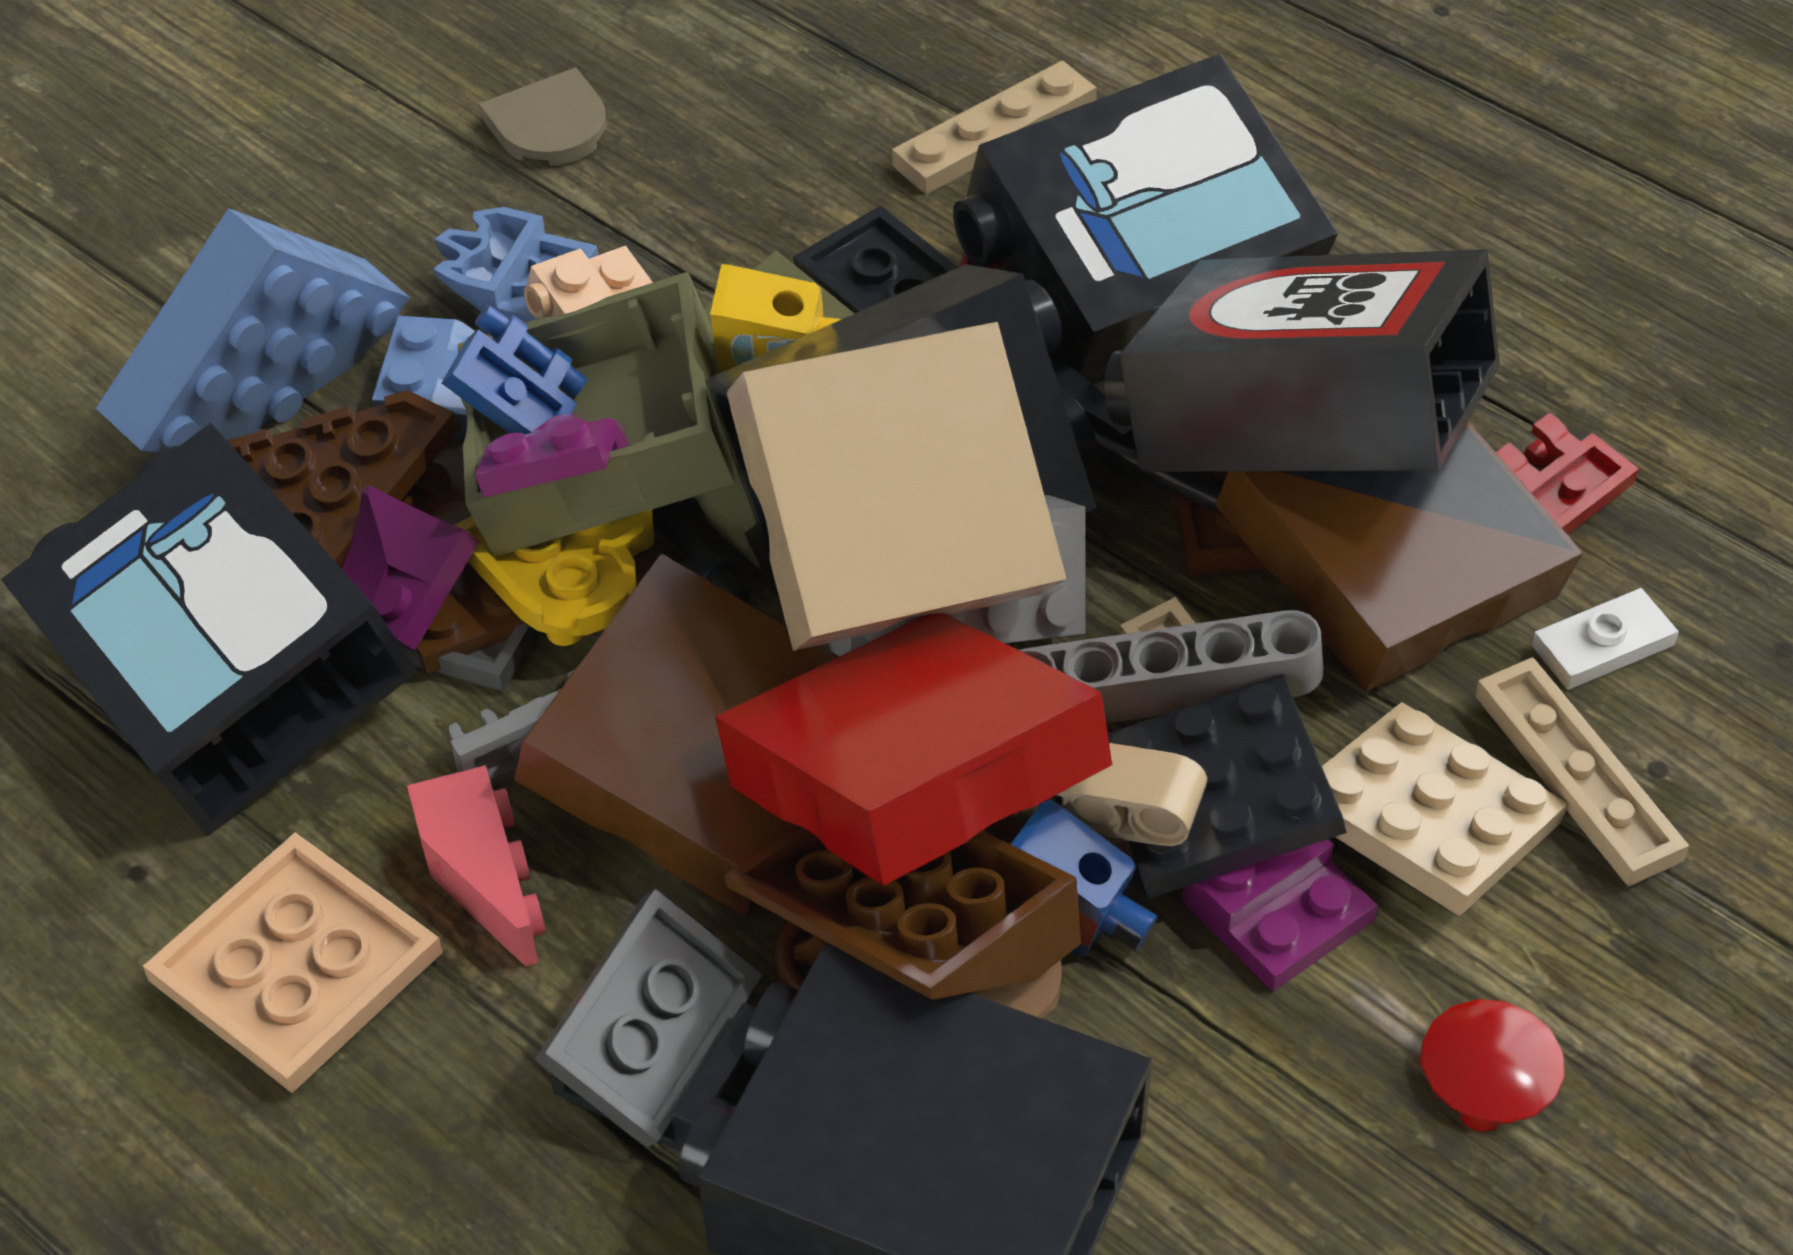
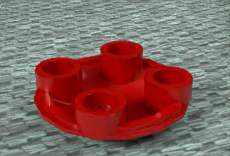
(1492, 1063)

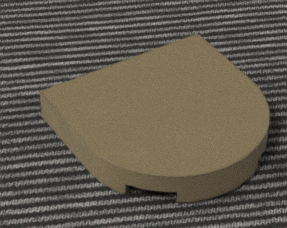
(548, 119)

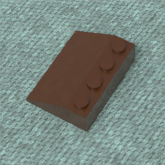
(944, 929)

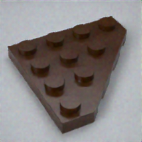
(336, 454)

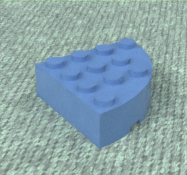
(249, 335)

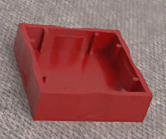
(914, 743)

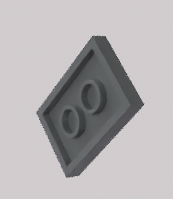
(648, 1017)

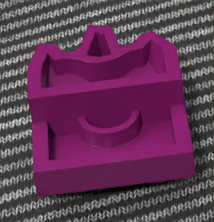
(552, 452)

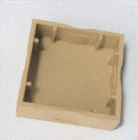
(895, 483)

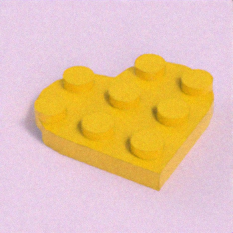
(568, 582)

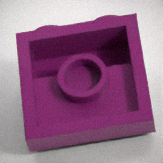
(1282, 911)

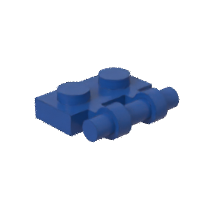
(505, 387)

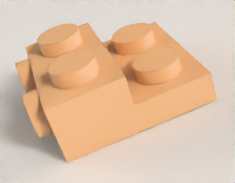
(577, 282)

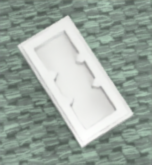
(1604, 638)

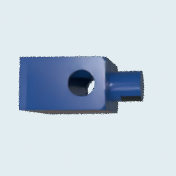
(1100, 871)

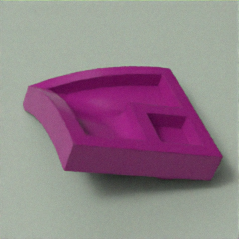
(405, 562)

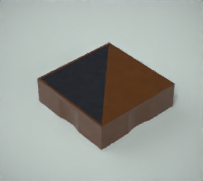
(1403, 556)

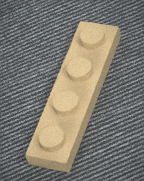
(952, 146)
(1581, 771)

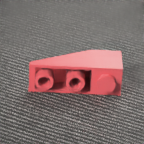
(471, 859)

